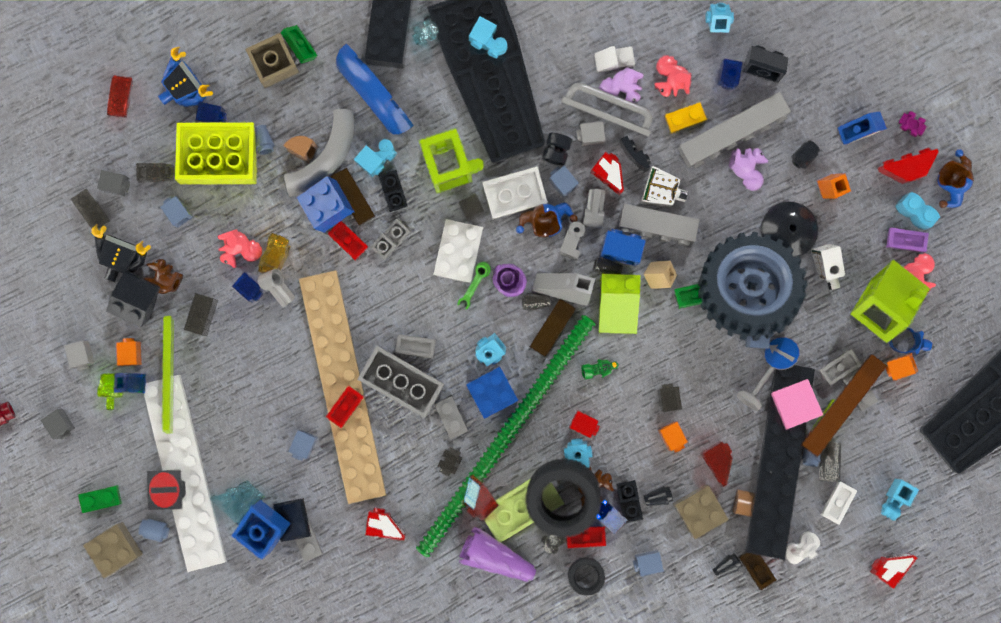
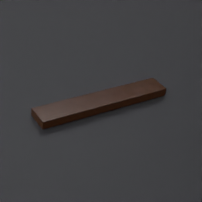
(844, 405)

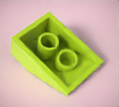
(619, 303)

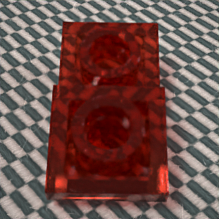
(119, 96)

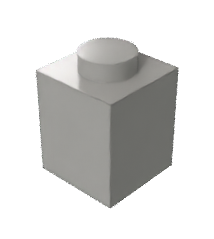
(591, 134)
(79, 355)

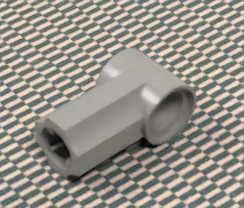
(594, 213)
(274, 282)

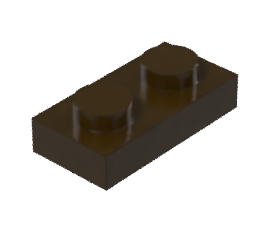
(757, 570)

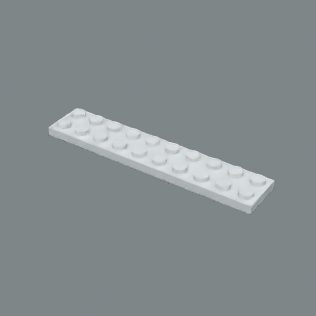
(180, 451)

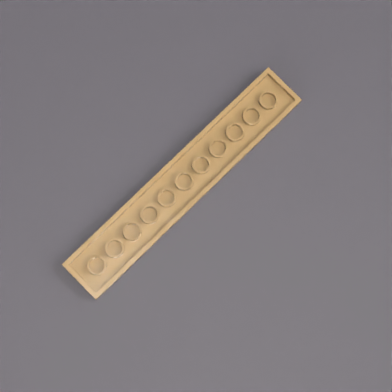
(337, 370)

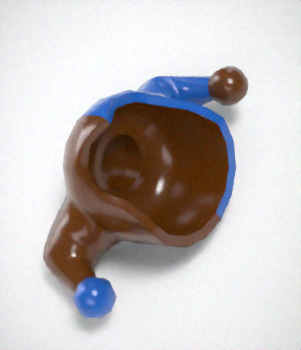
(956, 179)
(546, 219)

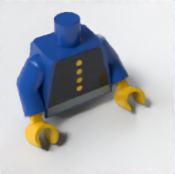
(182, 83)

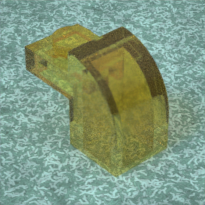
(275, 254)

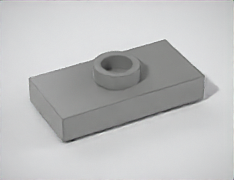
(415, 346)

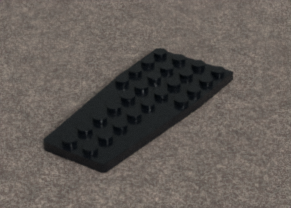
(491, 87)
(970, 420)

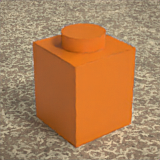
(834, 186)
(128, 352)
(901, 367)
(673, 437)

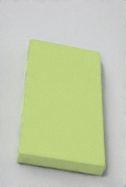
(512, 513)

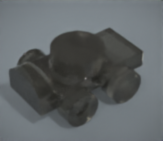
(451, 458)
(552, 543)

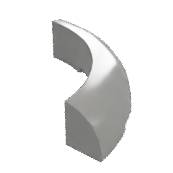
(331, 157)

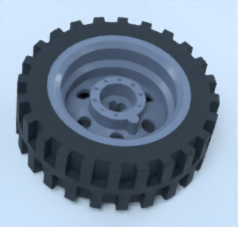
(752, 254)

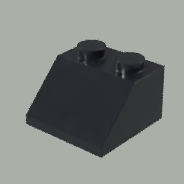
(765, 64)
(133, 299)

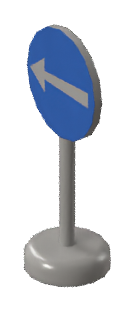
(781, 355)

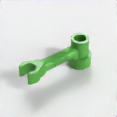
(474, 284)

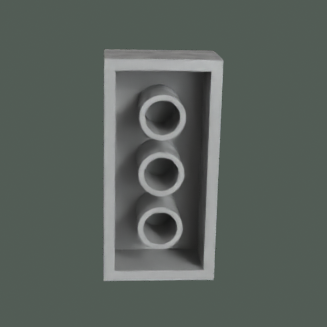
(401, 381)

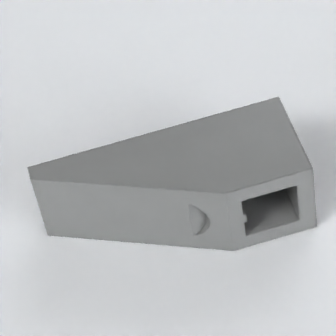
(564, 286)

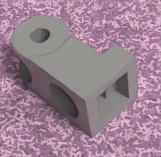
(574, 233)

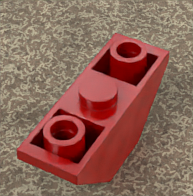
(909, 167)

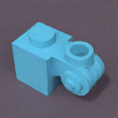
(482, 37)
(373, 161)
(898, 494)

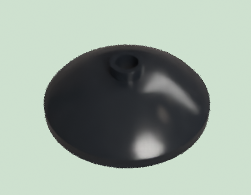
(777, 224)

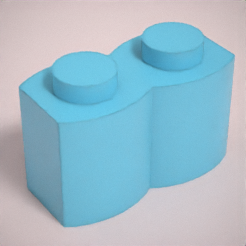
(914, 207)

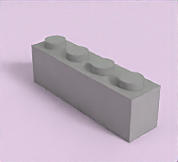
(658, 224)

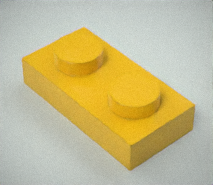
(685, 117)

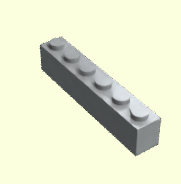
(734, 130)

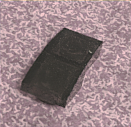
(89, 209)

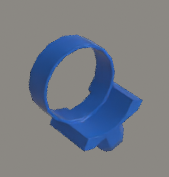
(919, 343)

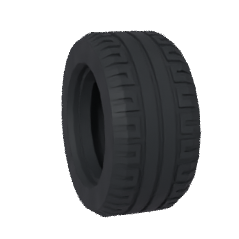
(556, 524)

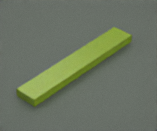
(168, 374)

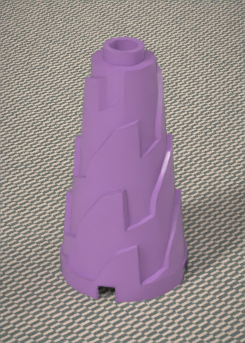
(494, 557)

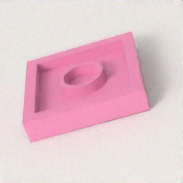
(796, 404)

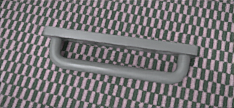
(613, 99)

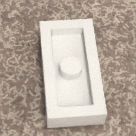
(838, 502)

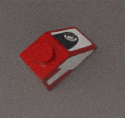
(609, 172)
(383, 525)
(892, 568)

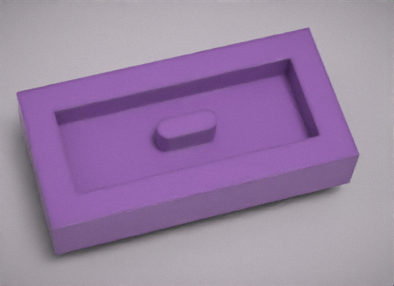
(907, 240)

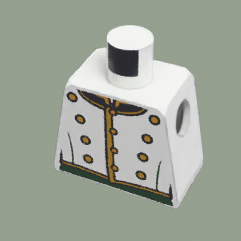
(662, 189)
(829, 257)

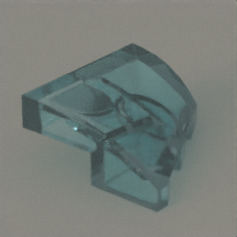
(238, 500)

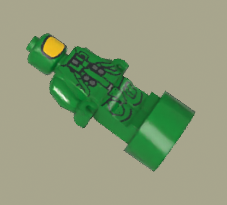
(603, 368)

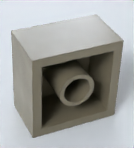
(272, 60)
(700, 511)
(113, 550)

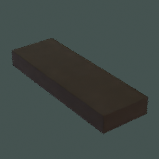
(362, 210)
(552, 327)

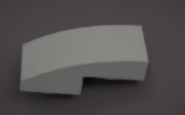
(391, 239)

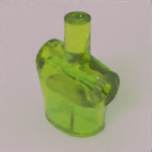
(106, 390)

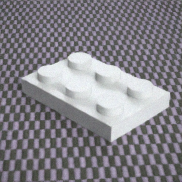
(514, 192)
(458, 251)

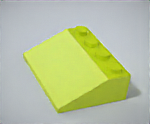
(215, 153)

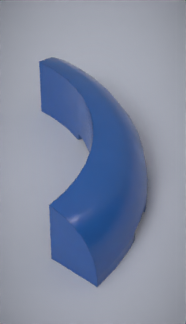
(372, 91)

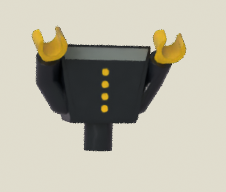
(118, 254)

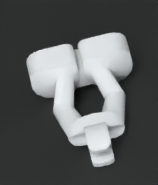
(804, 548)

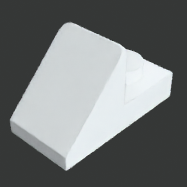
(614, 59)

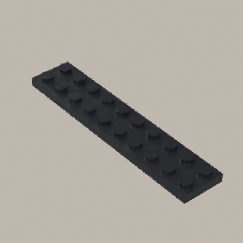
(777, 474)

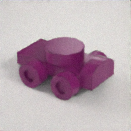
(909, 123)

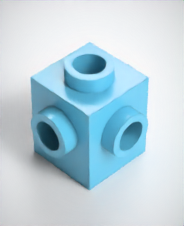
(719, 18)
(490, 350)
(581, 446)

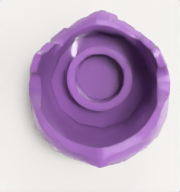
(509, 280)

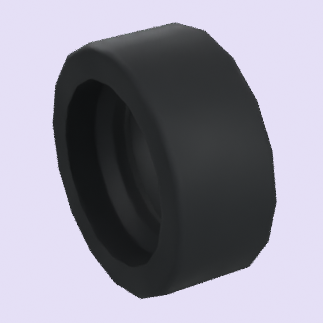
(581, 590)

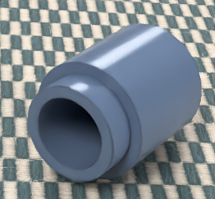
(154, 530)

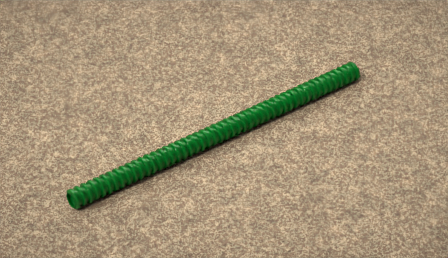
(507, 433)

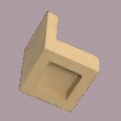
(660, 274)

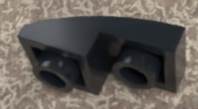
(639, 158)
(393, 190)
(629, 501)

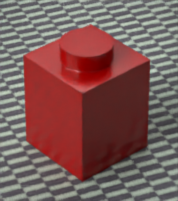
(584, 424)

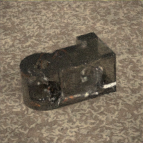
(154, 172)

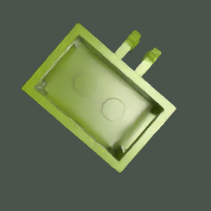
(441, 144)
(896, 294)

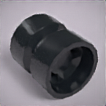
(557, 142)

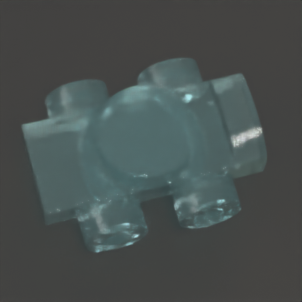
(427, 33)

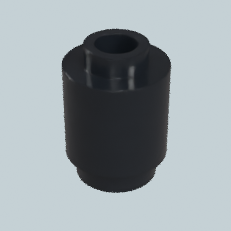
(805, 154)

